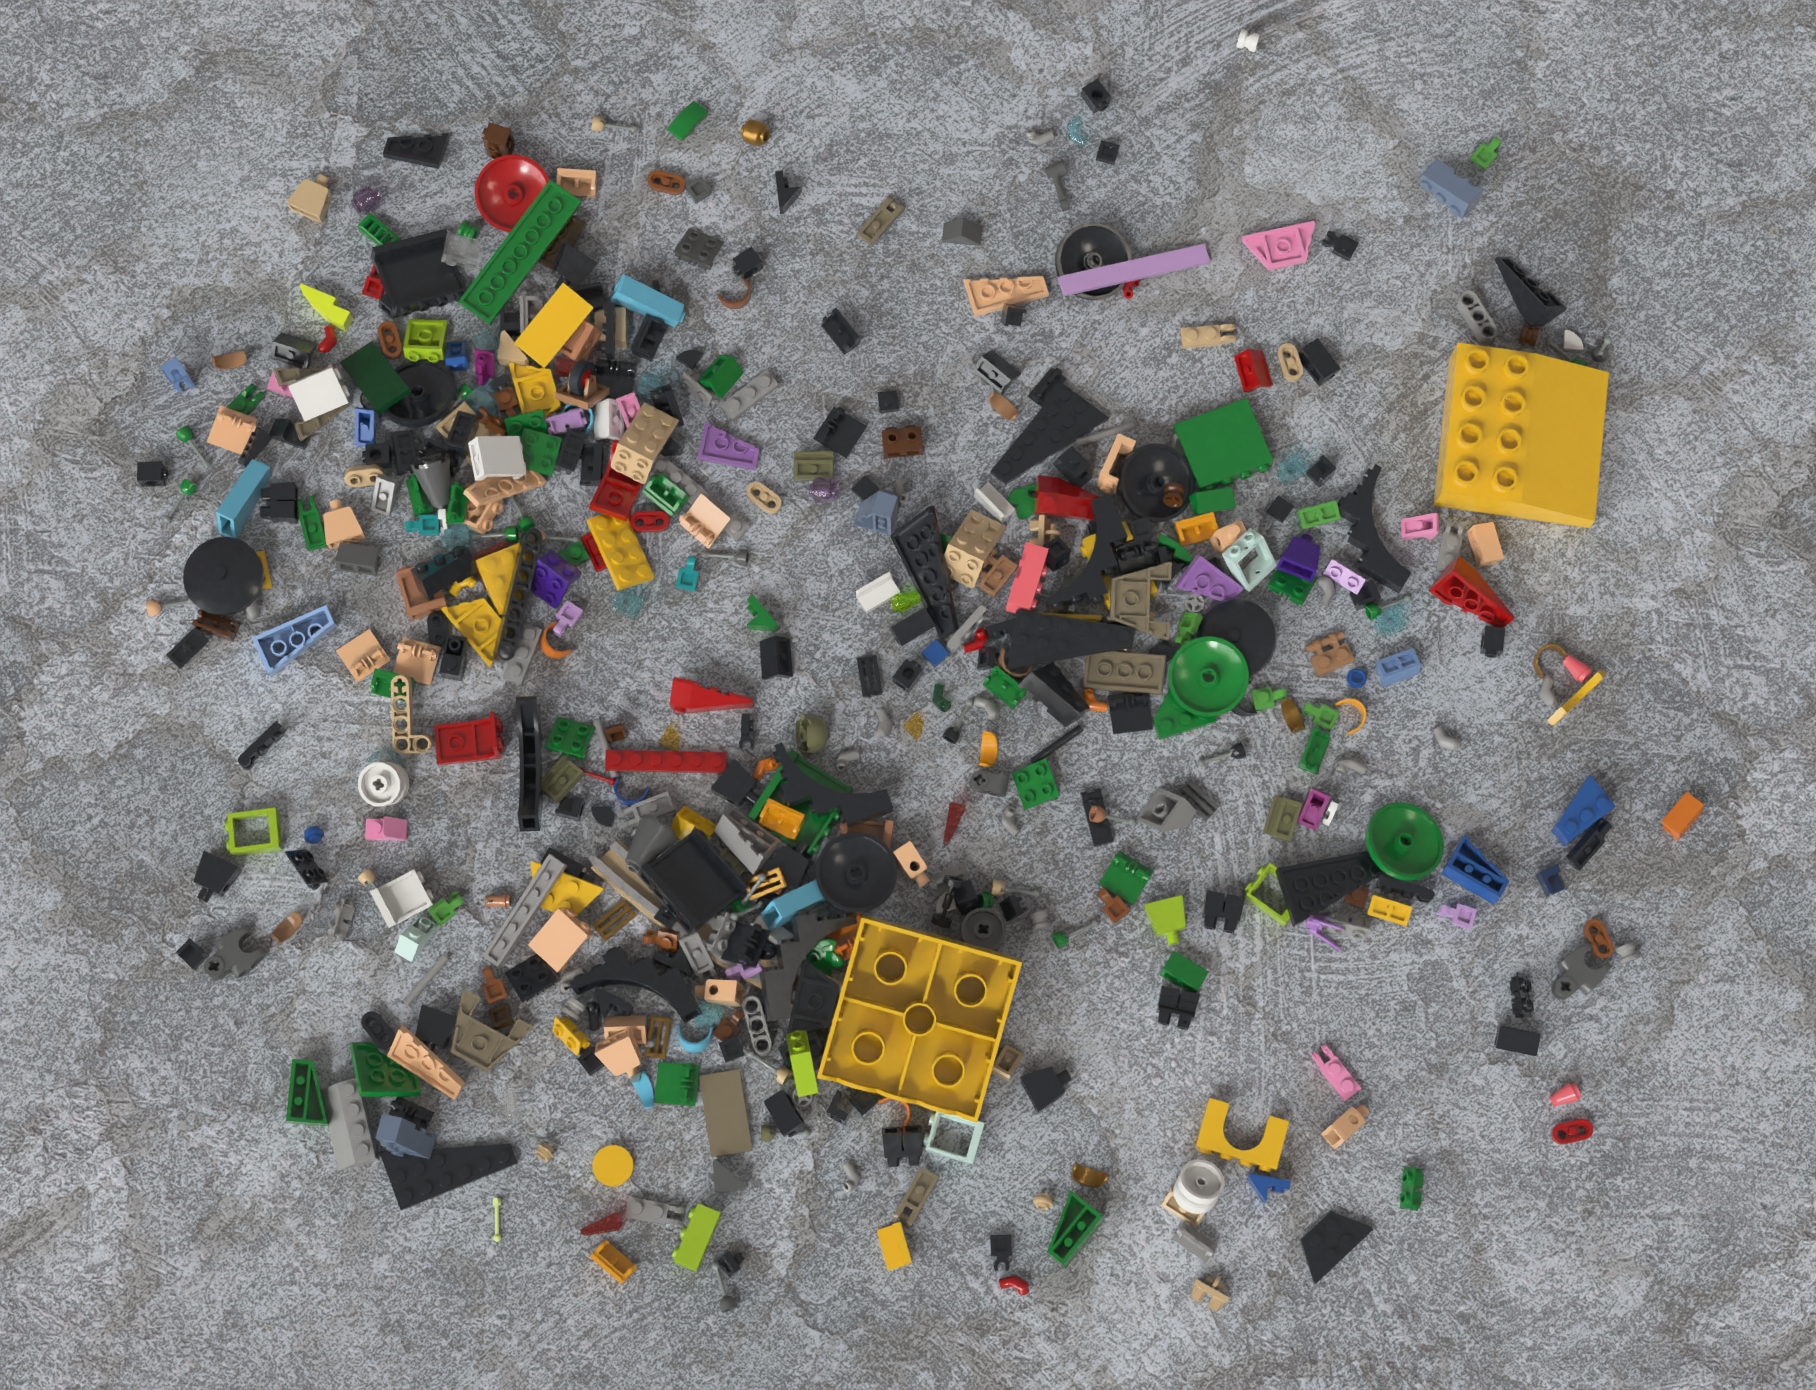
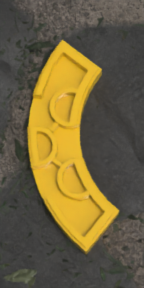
(1574, 700)

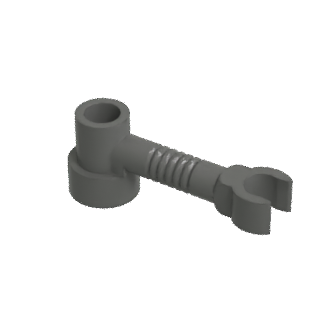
(1055, 172)

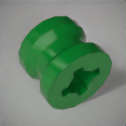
(468, 230)

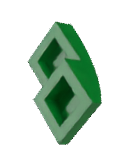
(687, 120)
(1180, 554)

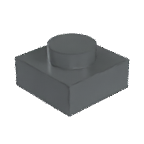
(698, 190)

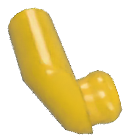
(456, 587)

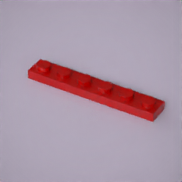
(665, 761)

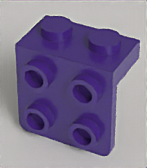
(553, 578)

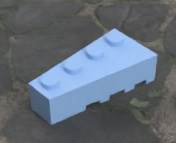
(291, 639)

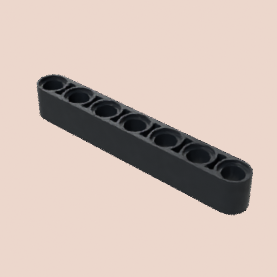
(524, 588)

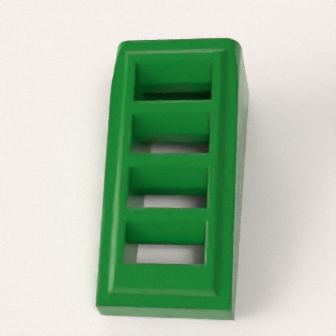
(365, 224)

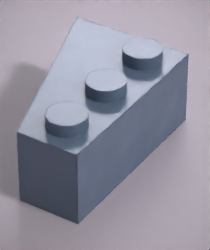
(1450, 189)
(878, 512)
(402, 1137)

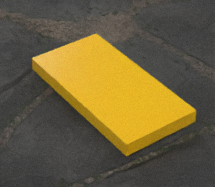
(553, 325)

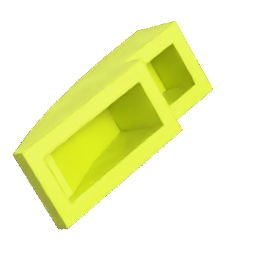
(327, 307)

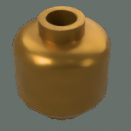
(755, 132)

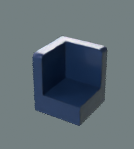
(1550, 880)

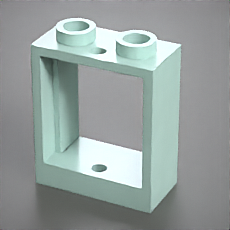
(1262, 563)
(929, 1138)

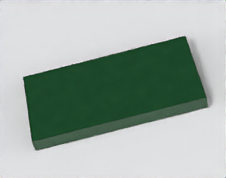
(375, 377)

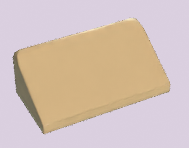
(1171, 1205)

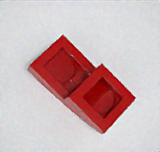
(373, 285)

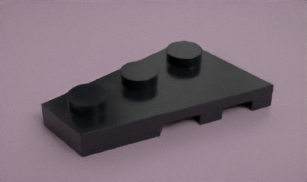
(420, 150)

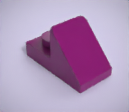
(1313, 808)

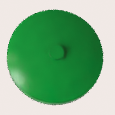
(1208, 676)
(1404, 841)

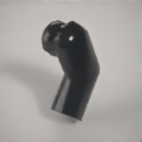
(593, 1013)

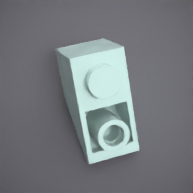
(415, 938)

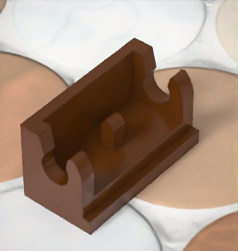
(216, 625)

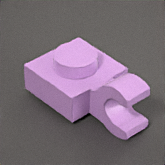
(568, 616)
(1461, 916)
(741, 970)

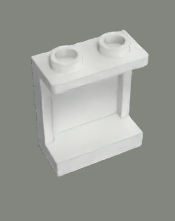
(319, 392)
(497, 457)
(402, 898)

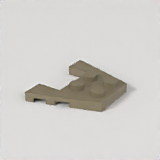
(306, 428)
(1132, 600)
(477, 1041)

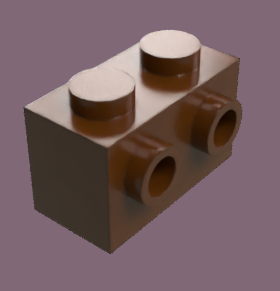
(498, 140)
(902, 441)

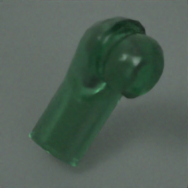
(938, 699)

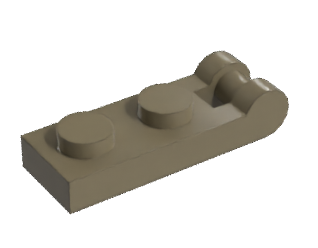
(880, 221)
(916, 1196)

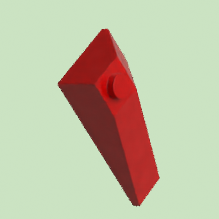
(1062, 499)
(1468, 590)
(692, 698)

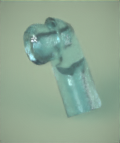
(1073, 133)

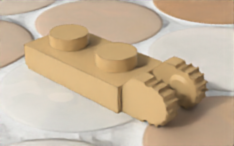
(1206, 336)

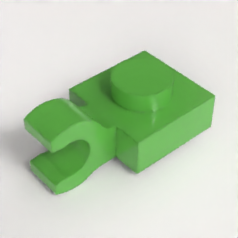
(1486, 154)
(1188, 625)
(1265, 698)
(1324, 716)
(443, 909)

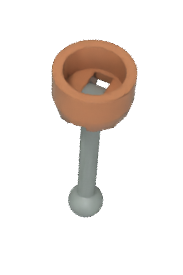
(1098, 814)

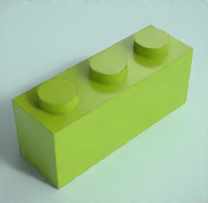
(696, 1237)

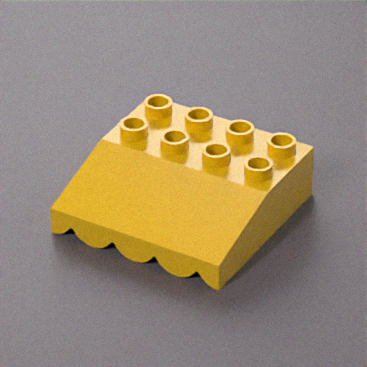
(1521, 436)
(919, 1018)

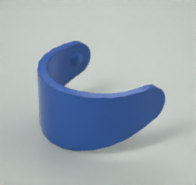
(626, 802)

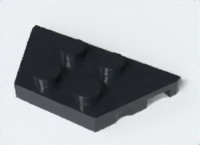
(813, 1000)
(1330, 1242)

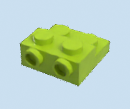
(425, 340)

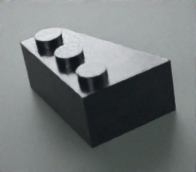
(443, 571)
(1056, 693)

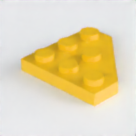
(497, 572)

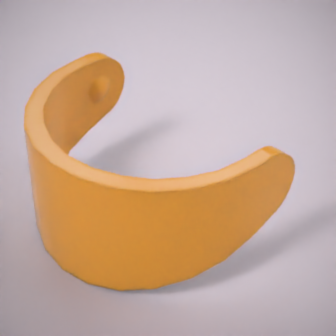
(1359, 706)
(989, 749)

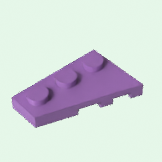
(1207, 580)

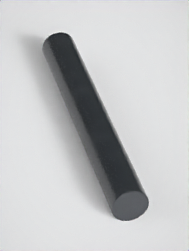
(1057, 744)

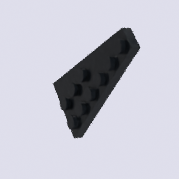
(1053, 428)
(1321, 883)
(422, 1179)

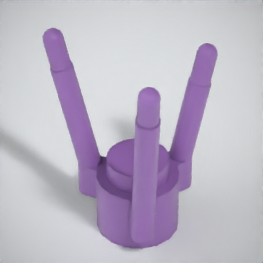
(1316, 923)

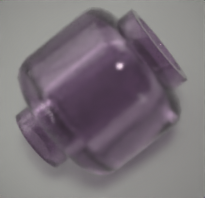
(366, 200)
(824, 490)

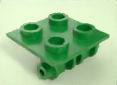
(531, 420)
(540, 451)
(1291, 586)
(569, 738)
(1036, 784)
(1125, 877)
(676, 1084)

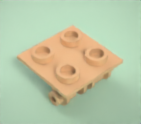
(231, 429)
(704, 520)
(363, 655)
(417, 660)

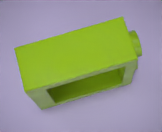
(274, 830)
(1252, 887)
(802, 1063)

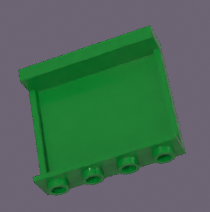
(1224, 445)
(814, 827)

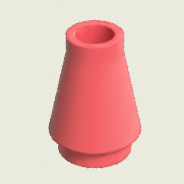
(1578, 669)
(1567, 1094)

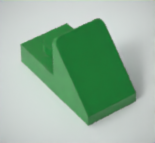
(763, 620)

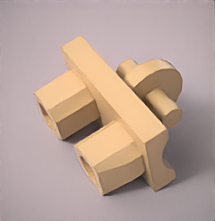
(1045, 530)
(1201, 1288)

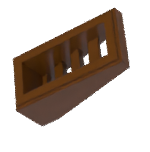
(616, 732)

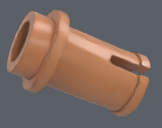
(499, 901)

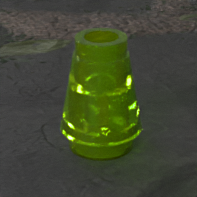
(904, 601)

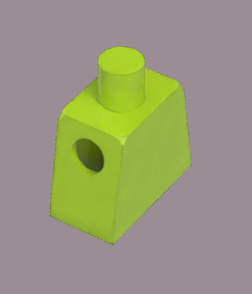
(1167, 918)

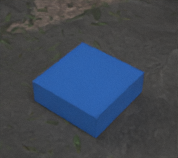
(935, 653)

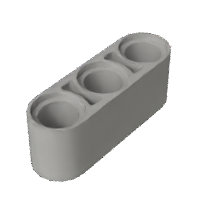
(1478, 309)
(753, 1016)

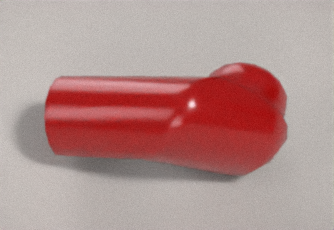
(1127, 288)
(329, 341)
(978, 641)
(1016, 1282)

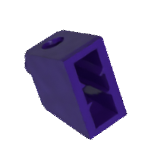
(1300, 558)

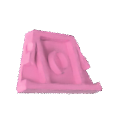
(1281, 246)

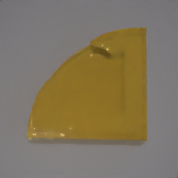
(914, 726)
(670, 739)

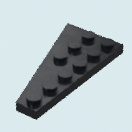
(924, 560)
(1052, 638)

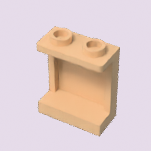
(1121, 447)
(561, 938)

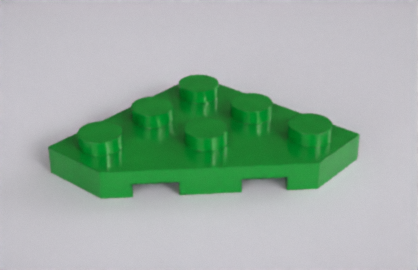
(1175, 720)
(381, 1075)

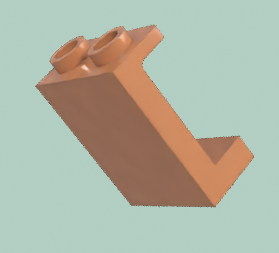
(581, 342)
(416, 603)
(878, 829)

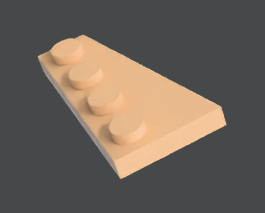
(990, 295)
(497, 488)
(421, 1061)

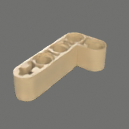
(407, 714)

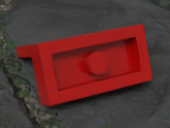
(1253, 370)

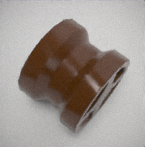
(1528, 335)
(1173, 495)

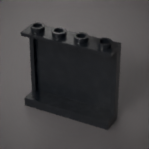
(415, 275)
(693, 881)

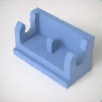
(176, 374)
(1398, 667)

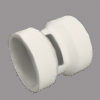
(1248, 40)

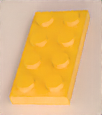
(620, 551)

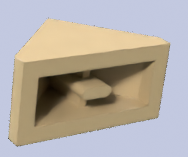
(509, 352)
(1007, 1063)

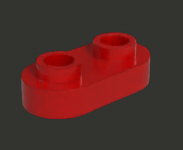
(650, 519)
(1571, 1131)

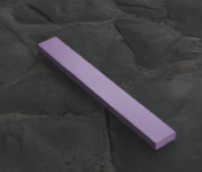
(1133, 270)

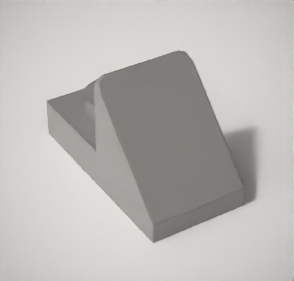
(384, 495)

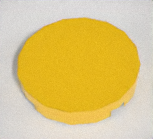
(613, 1165)

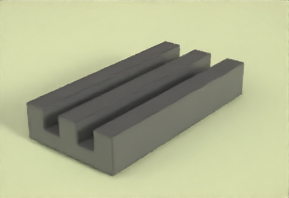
(1210, 811)

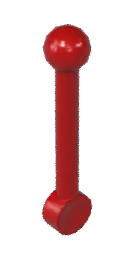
(611, 781)

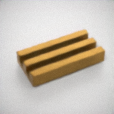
(781, 877)
(627, 909)
(666, 1037)

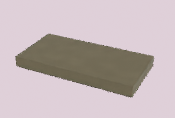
(1125, 672)
(725, 1113)

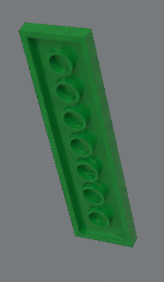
(520, 252)

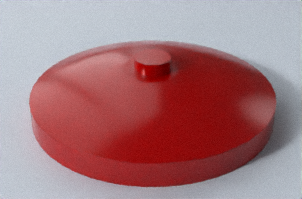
(508, 189)

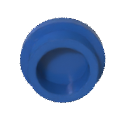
(1356, 678)
(313, 834)

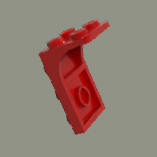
(615, 493)
(469, 741)

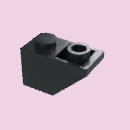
(454, 658)

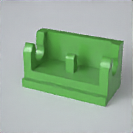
(1318, 515)

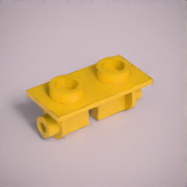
(564, 1030)

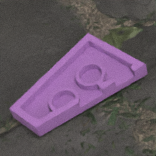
(726, 450)

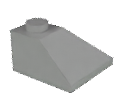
(1166, 811)

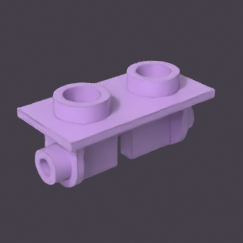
(574, 418)
(1344, 576)

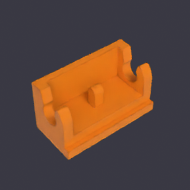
(1682, 816)

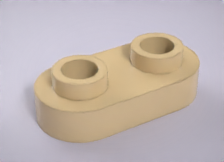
(1291, 363)
(362, 475)
(766, 496)

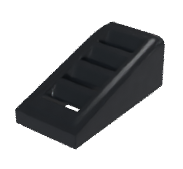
(255, 444)

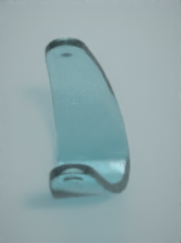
(396, 756)

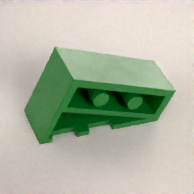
(304, 1095)
(1074, 1229)

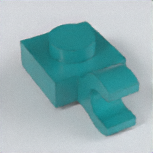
(427, 525)
(688, 578)

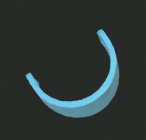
(589, 428)
(694, 1047)
(644, 1088)

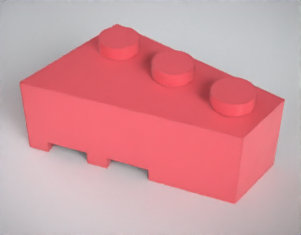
(1028, 578)

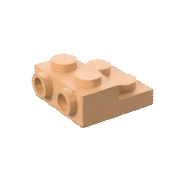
(481, 518)

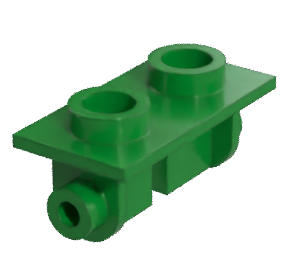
(418, 498)
(457, 505)
(1411, 1179)

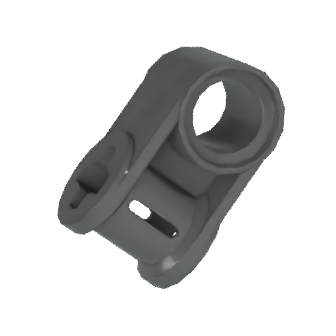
(992, 783)

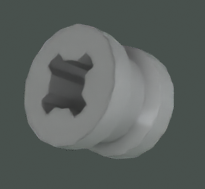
(1195, 600)
(1039, 921)
(1627, 953)
(573, 1008)
(797, 1100)

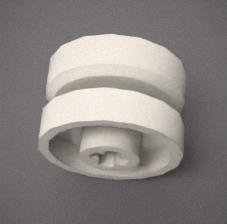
(387, 773)
(1198, 1186)

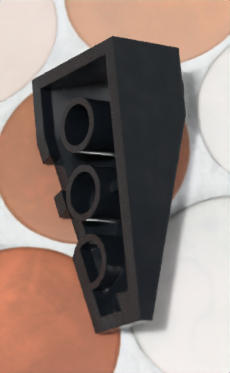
(1530, 300)

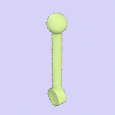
(497, 1202)

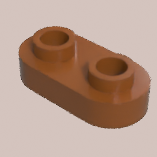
(667, 182)
(390, 341)
(1601, 938)

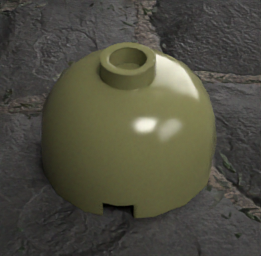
(811, 733)

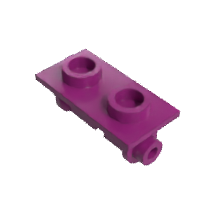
(484, 366)

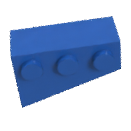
(1583, 811)
(1475, 872)

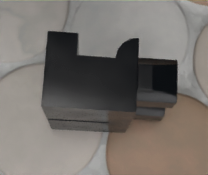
(282, 503)
(1213, 910)
(1185, 1010)
(911, 1144)

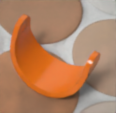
(548, 650)
(906, 1106)

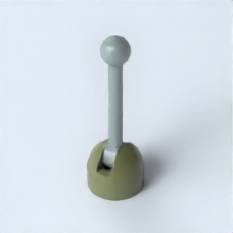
(768, 1133)

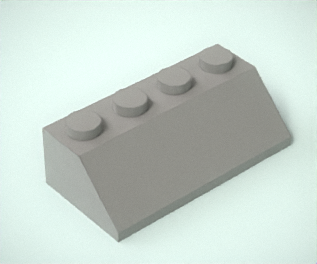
(349, 1125)

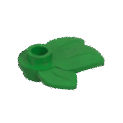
(1024, 501)
(826, 957)

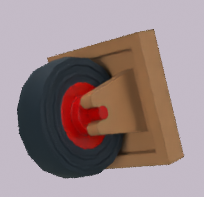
(582, 387)

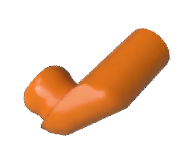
(1092, 702)
(764, 766)

